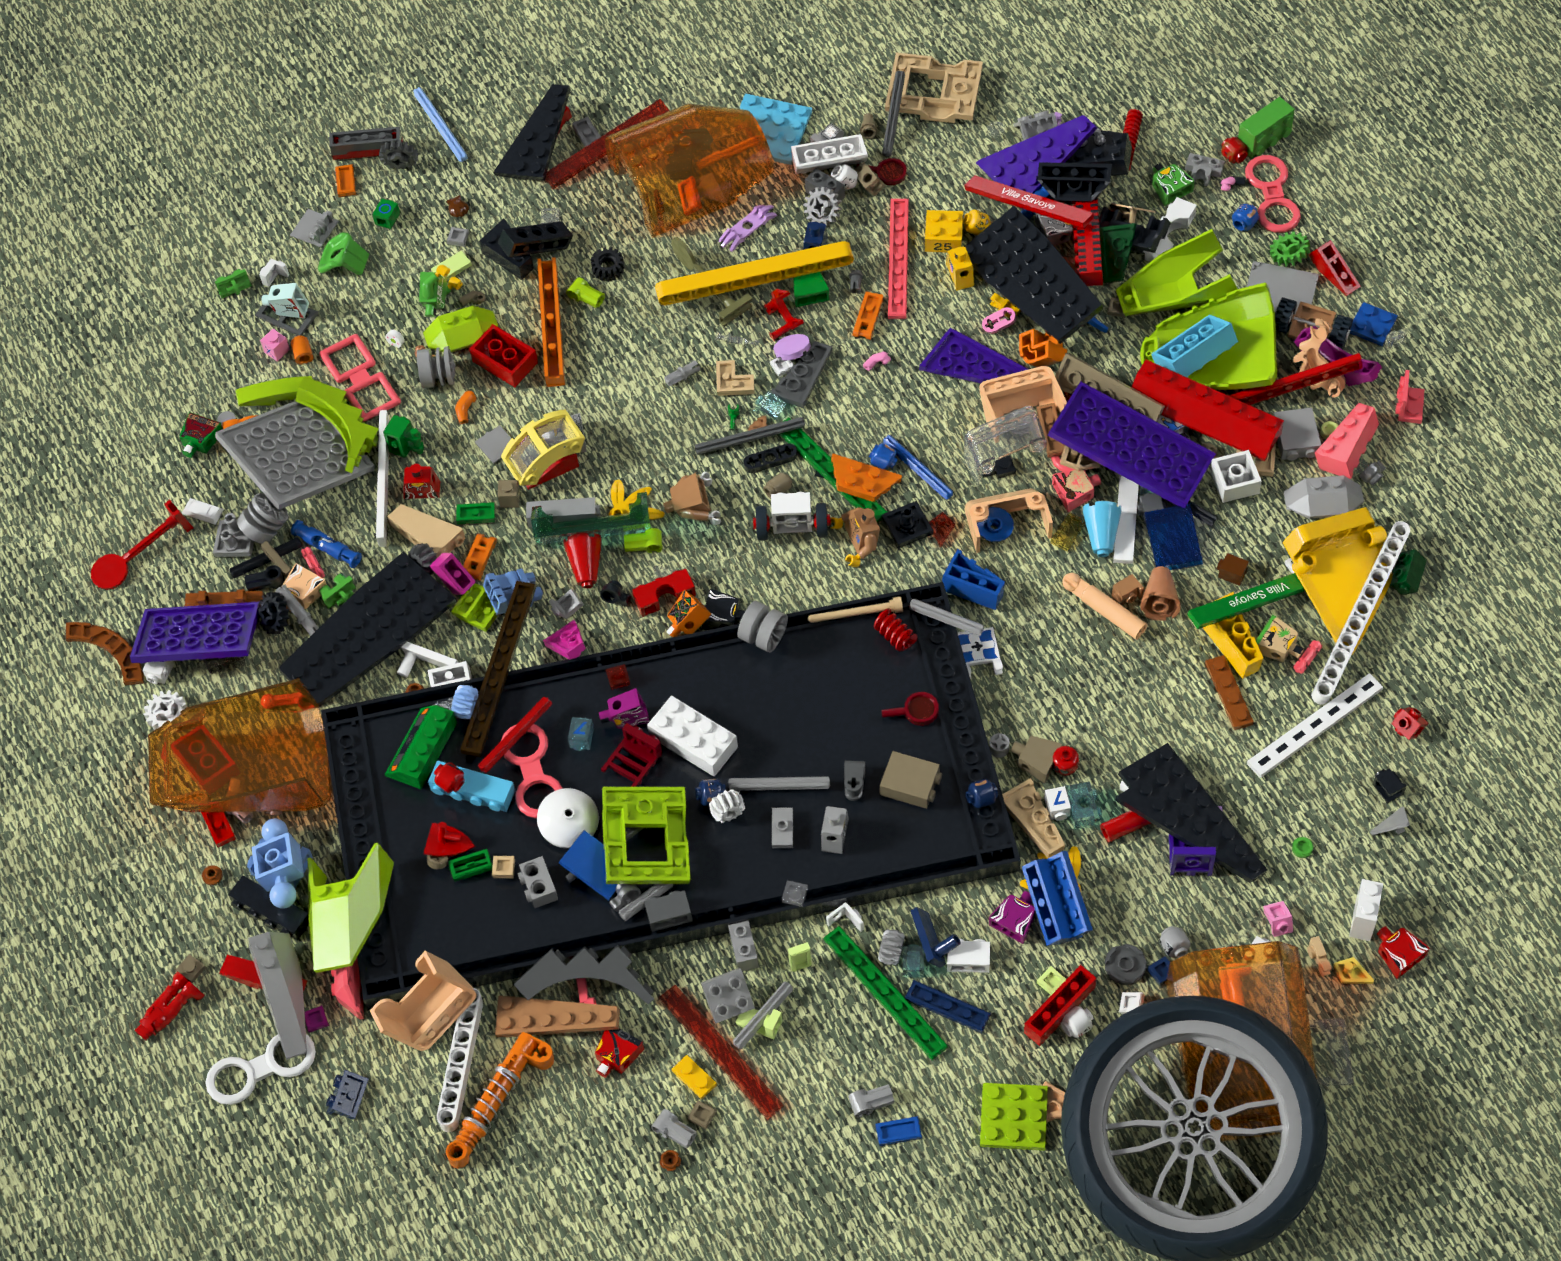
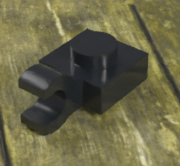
(1003, 468)

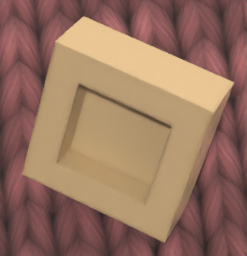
(503, 866)

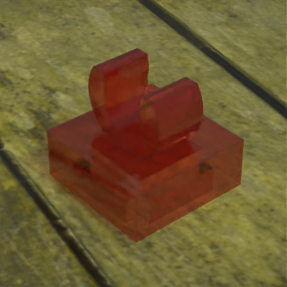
(618, 677)

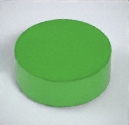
(1302, 847)

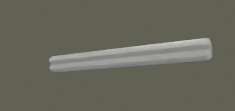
(779, 783)

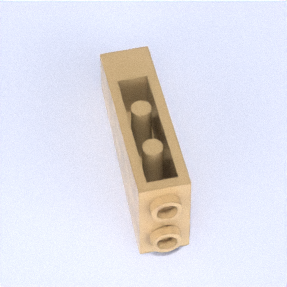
(425, 529)

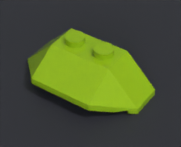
(459, 328)

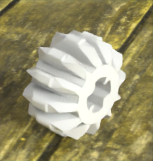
(727, 806)

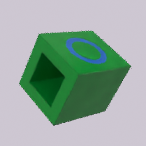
(386, 213)

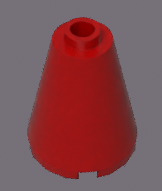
(584, 557)

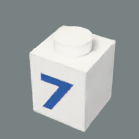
(1057, 803)

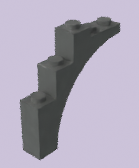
(584, 964)

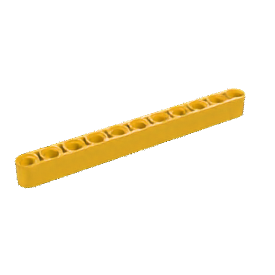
(754, 273)

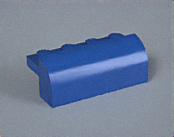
(1057, 899)

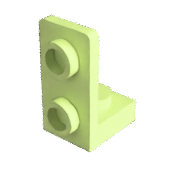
(771, 1023)

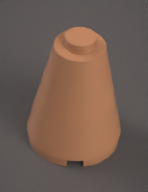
(1160, 595)

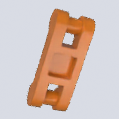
(479, 555)

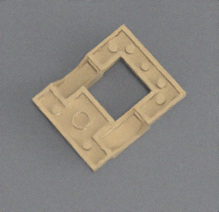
(958, 89)

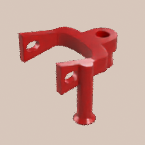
(777, 304)

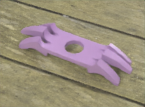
(741, 233)

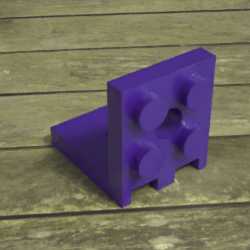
(1190, 858)

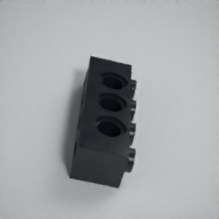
(535, 239)

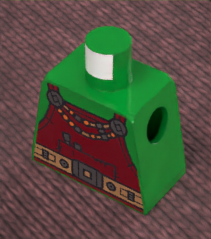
(198, 434)

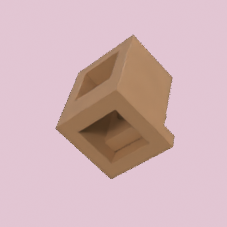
(1127, 590)

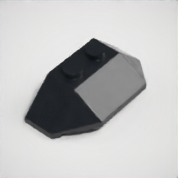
(1074, 180)

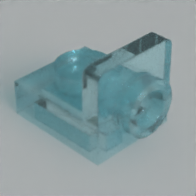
(769, 404)

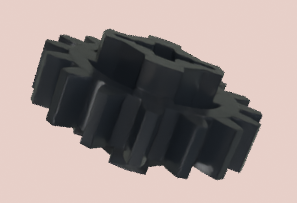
(273, 613)

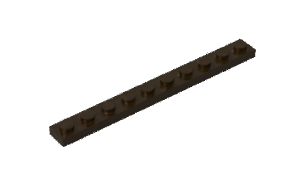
(498, 669)

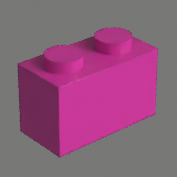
(452, 573)

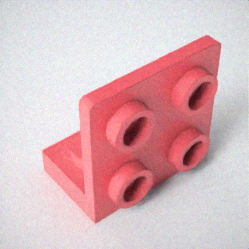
(1409, 401)

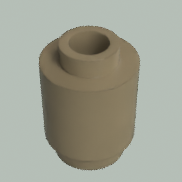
(779, 484)

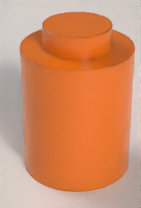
(301, 349)

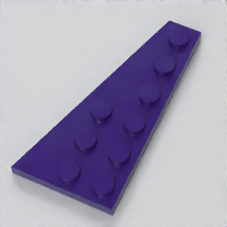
(967, 359)

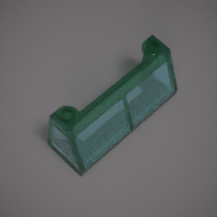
(635, 521)

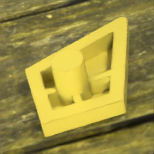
(1352, 972)

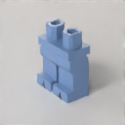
(503, 586)

